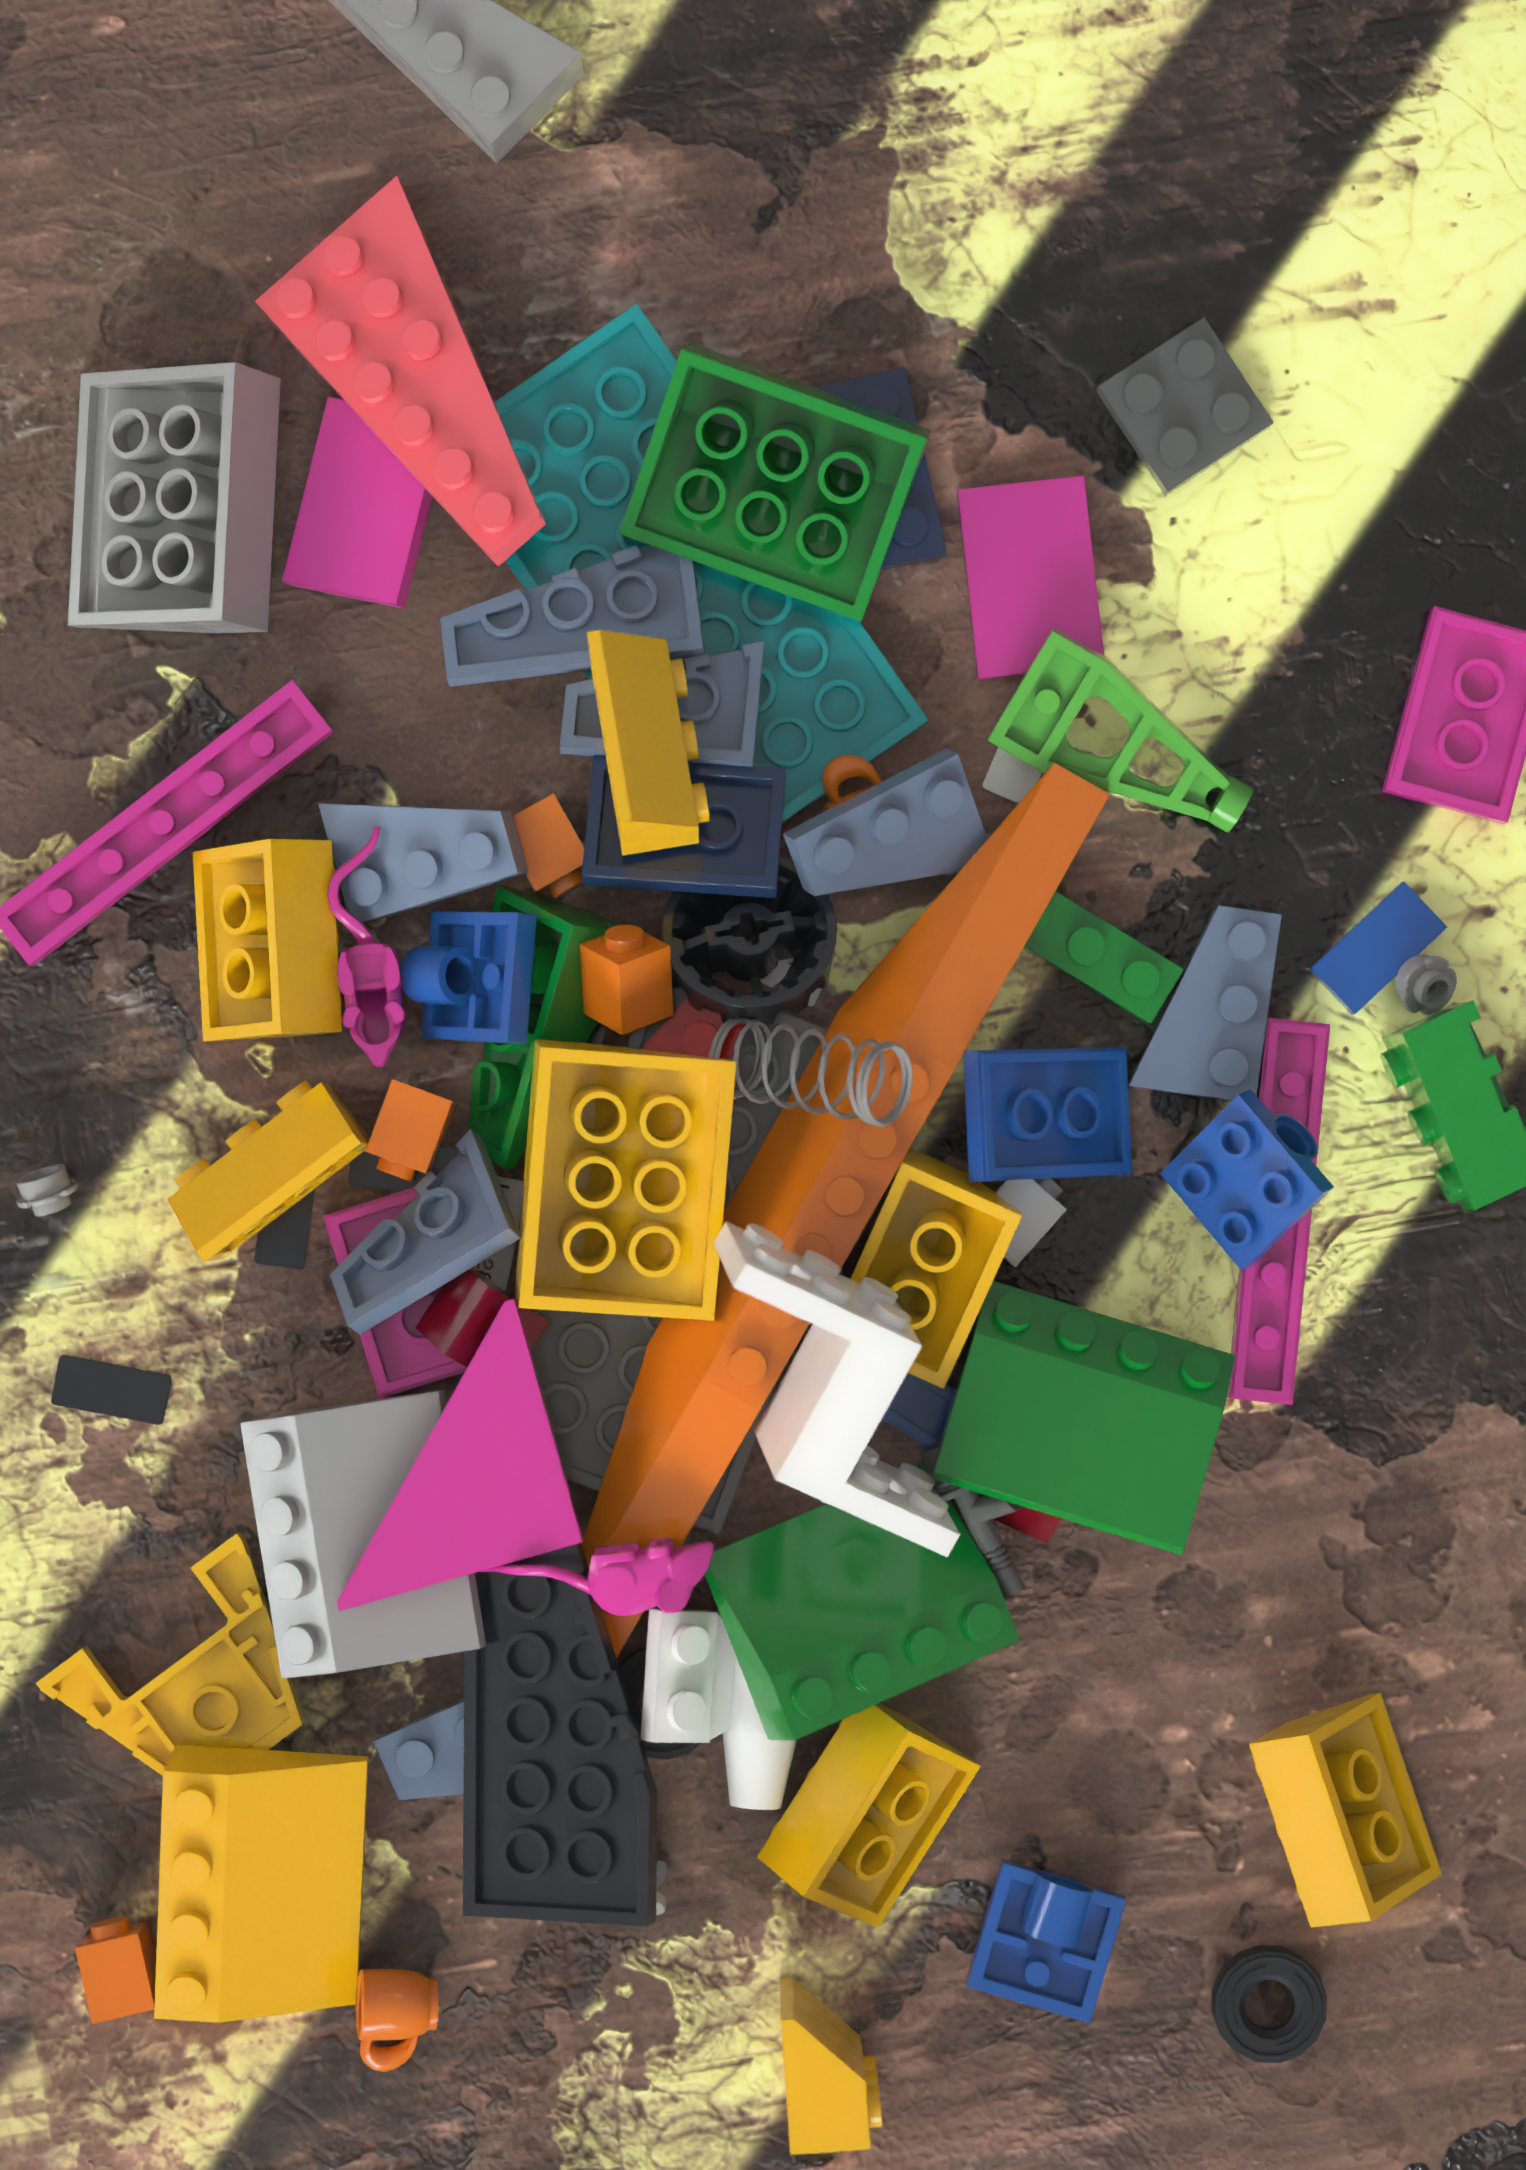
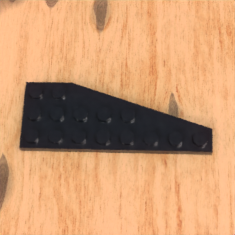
(553, 1761)

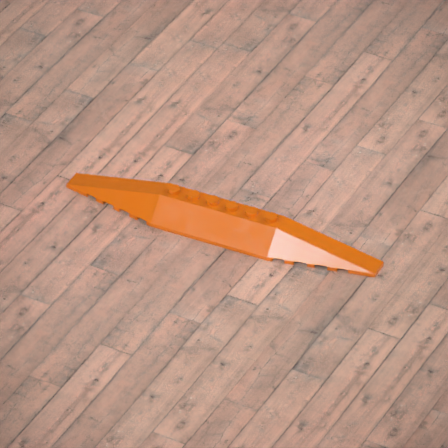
(826, 1174)

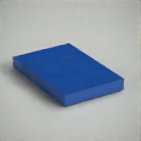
(1047, 1113)

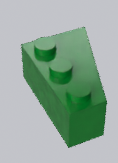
(1459, 1106)

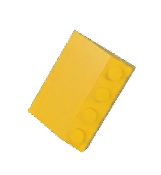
(624, 1181)
(259, 1882)

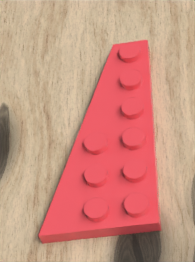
(394, 349)

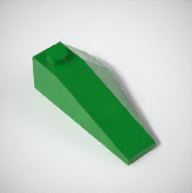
(556, 1014)

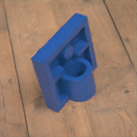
(474, 976)
(1249, 1177)
(1045, 1940)

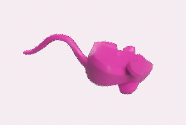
(368, 976)
(631, 1578)

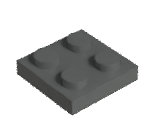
(1184, 406)

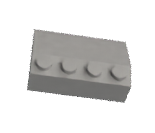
(175, 499)
(317, 1501)

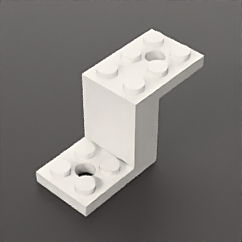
(837, 1387)

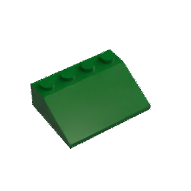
(774, 481)
(1084, 1417)
(850, 1615)

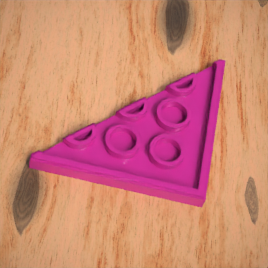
(481, 1485)

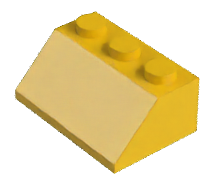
(646, 741)
(267, 940)
(266, 1170)
(939, 1253)
(1345, 1811)
(867, 1813)
(827, 2078)

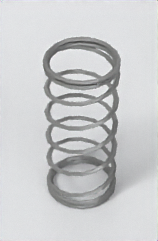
(763, 1057)

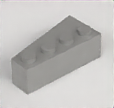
(473, 62)

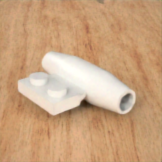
(700, 1692)

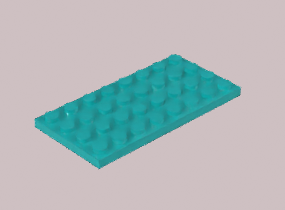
(582, 445)

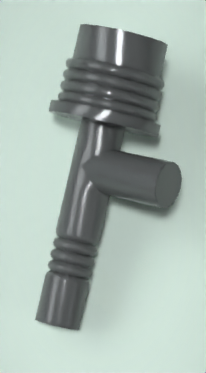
(979, 1517)

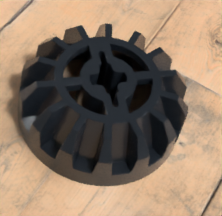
(710, 937)

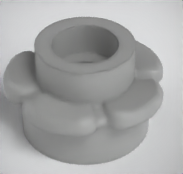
(1425, 983)
(46, 1189)

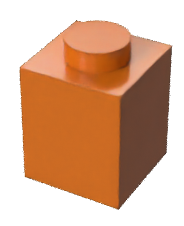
(550, 848)
(626, 979)
(409, 1130)
(118, 1968)

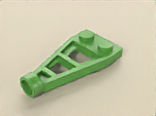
(1049, 700)

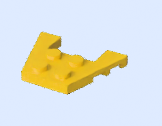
(214, 1695)

